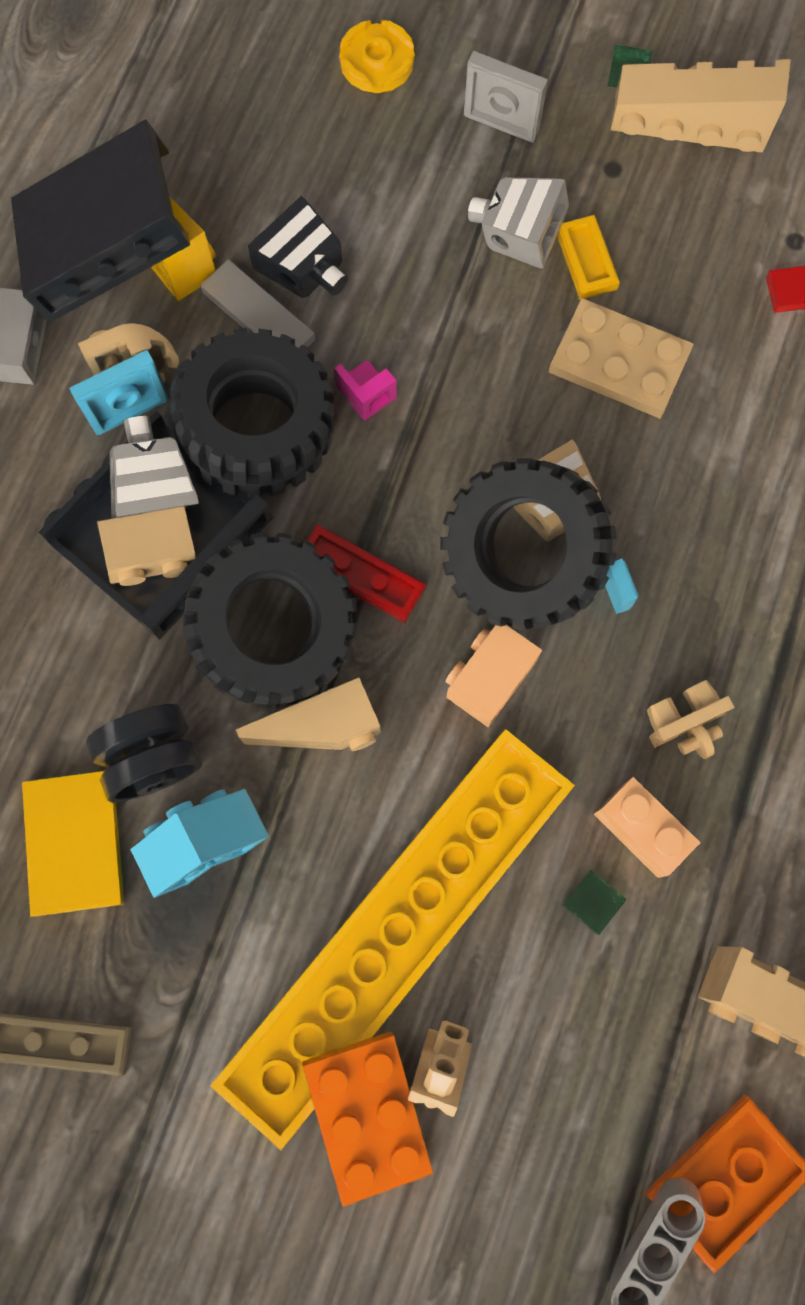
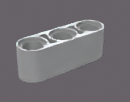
(660, 1226)

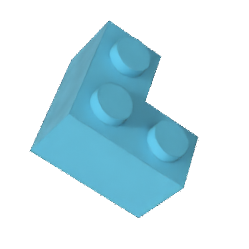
(197, 839)

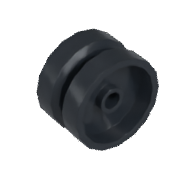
(143, 752)

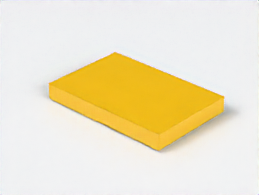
(71, 845)

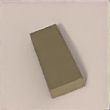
(64, 1043)

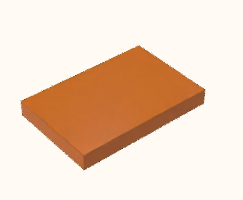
(742, 1176)

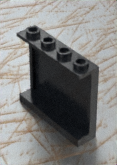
(95, 223)
(157, 600)

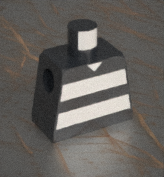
(299, 252)

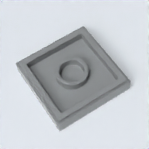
(504, 96)

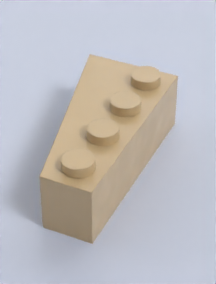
(702, 102)

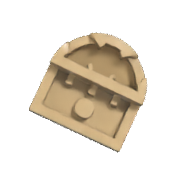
(124, 341)

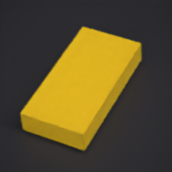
(587, 257)

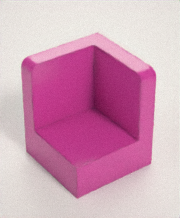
(366, 388)

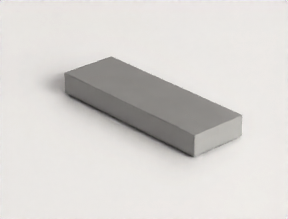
(252, 305)

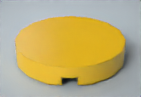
(377, 56)

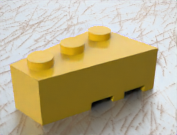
(191, 266)

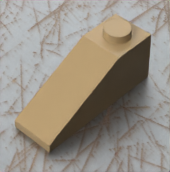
(325, 721)

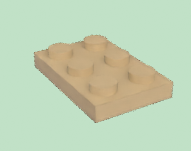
(620, 358)

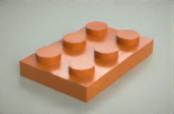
(367, 1118)

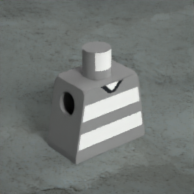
(522, 217)
(148, 473)

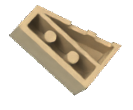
(756, 993)

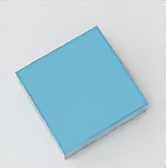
(621, 587)

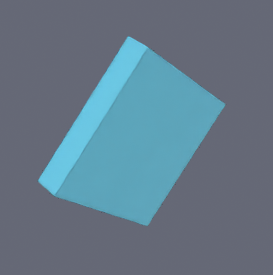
(120, 392)

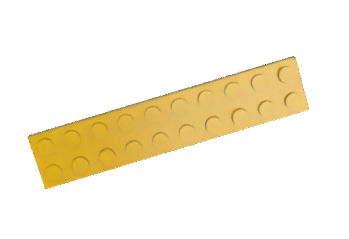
(394, 933)

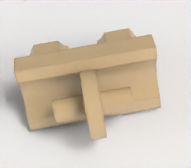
(705, 707)
(442, 1068)

